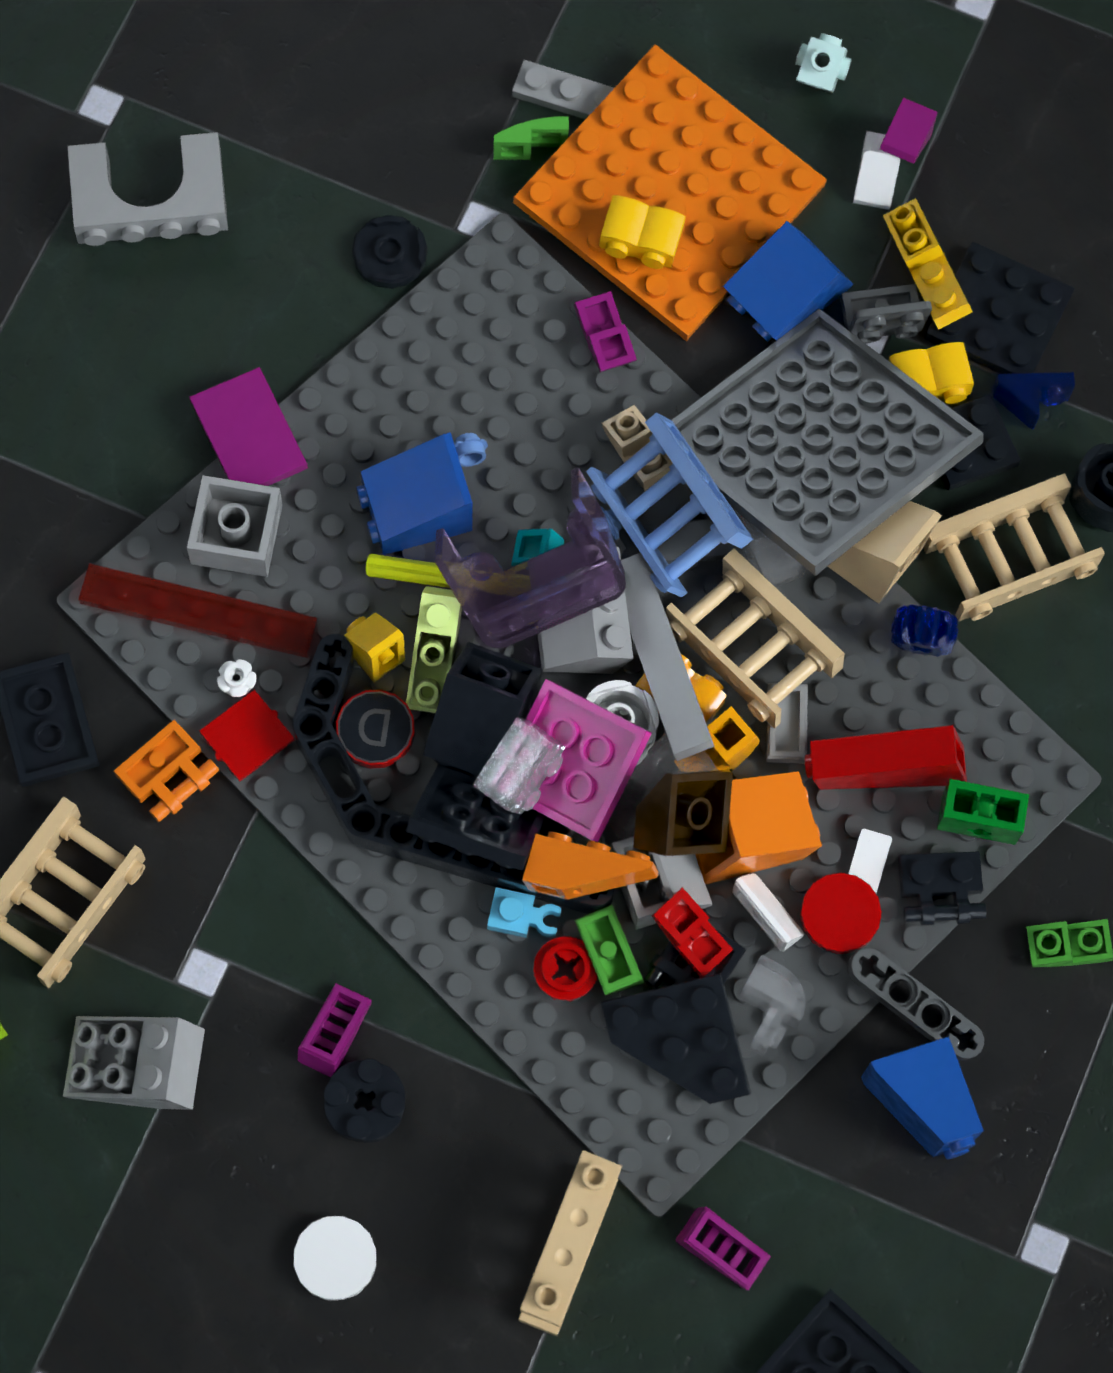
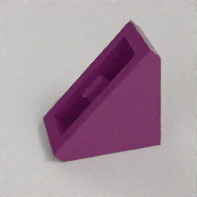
(909, 130)

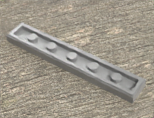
(663, 662)

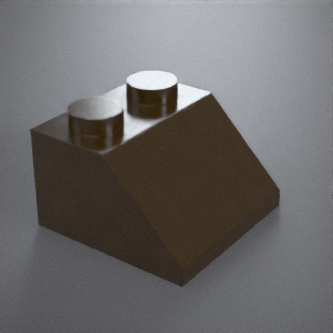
(685, 814)

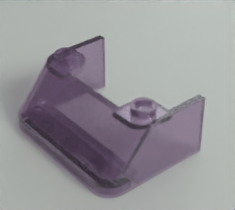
(544, 589)

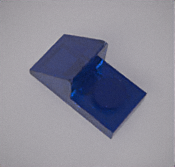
(1024, 391)

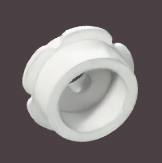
(243, 685)

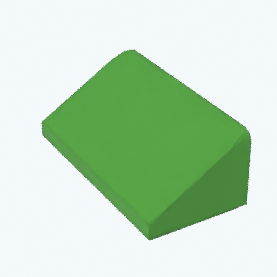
(609, 951)

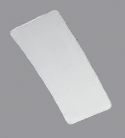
(870, 857)

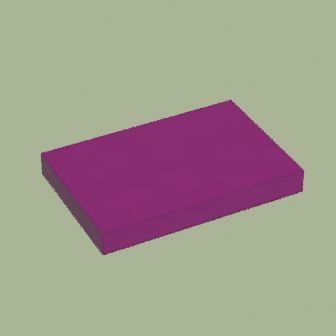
(248, 430)

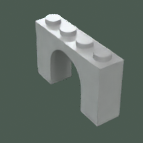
(194, 208)

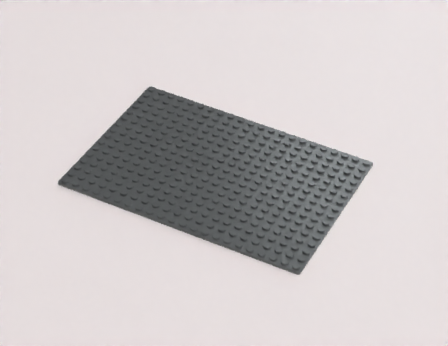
(502, 355)

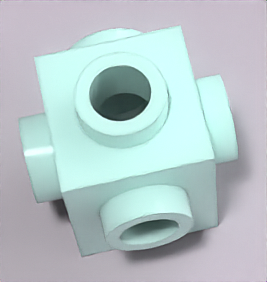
(822, 77)

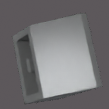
(673, 874)

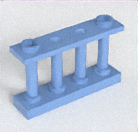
(705, 499)

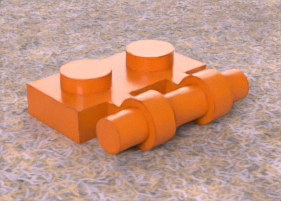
(158, 762)

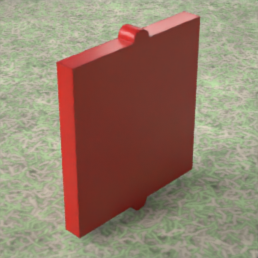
(246, 735)

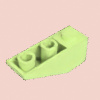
(433, 647)

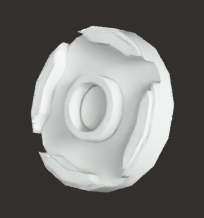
(335, 1258)

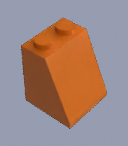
(766, 827)

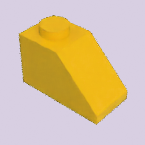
(376, 645)

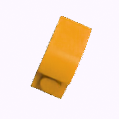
(731, 739)

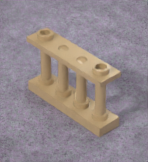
(1015, 511)
(765, 602)
(40, 856)
(569, 1243)

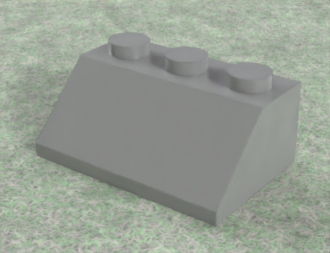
(590, 642)

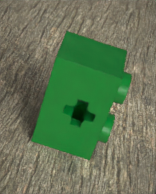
(983, 811)

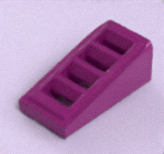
(333, 1054)
(700, 1249)

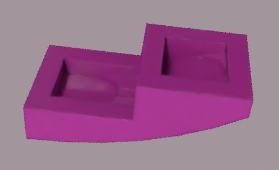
(604, 332)

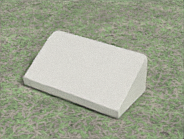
(767, 911)

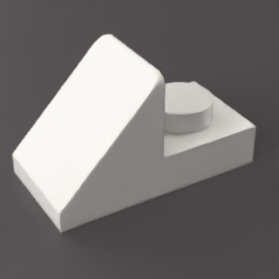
(876, 174)

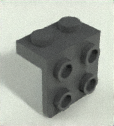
(884, 312)

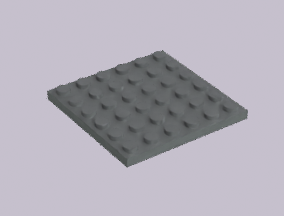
(822, 440)

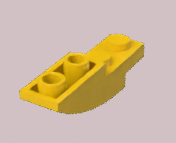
(927, 263)

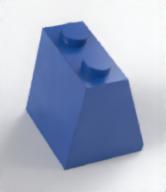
(785, 283)
(416, 496)
(927, 1097)

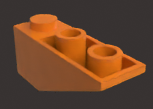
(577, 870)

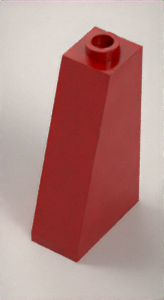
(888, 759)

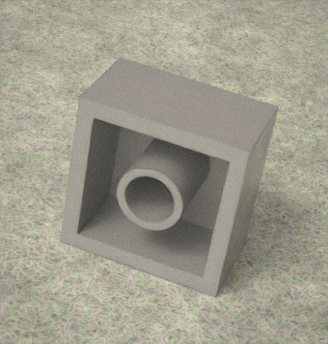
(234, 526)

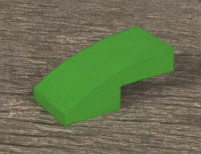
(517, 140)

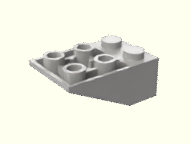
(135, 1061)

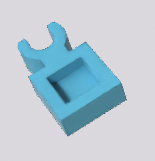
(514, 914)

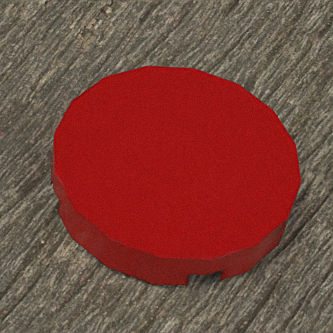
(840, 913)

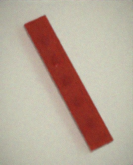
(198, 610)

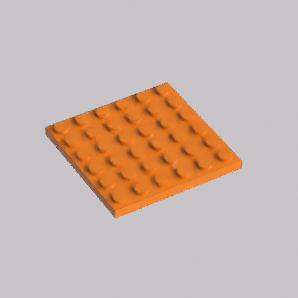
(678, 149)

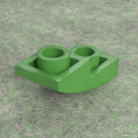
(1070, 943)

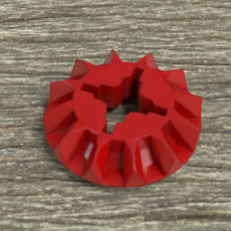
(568, 950)

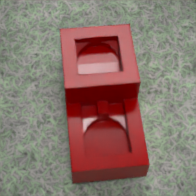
(691, 932)

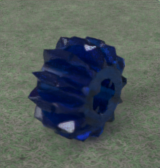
(924, 630)

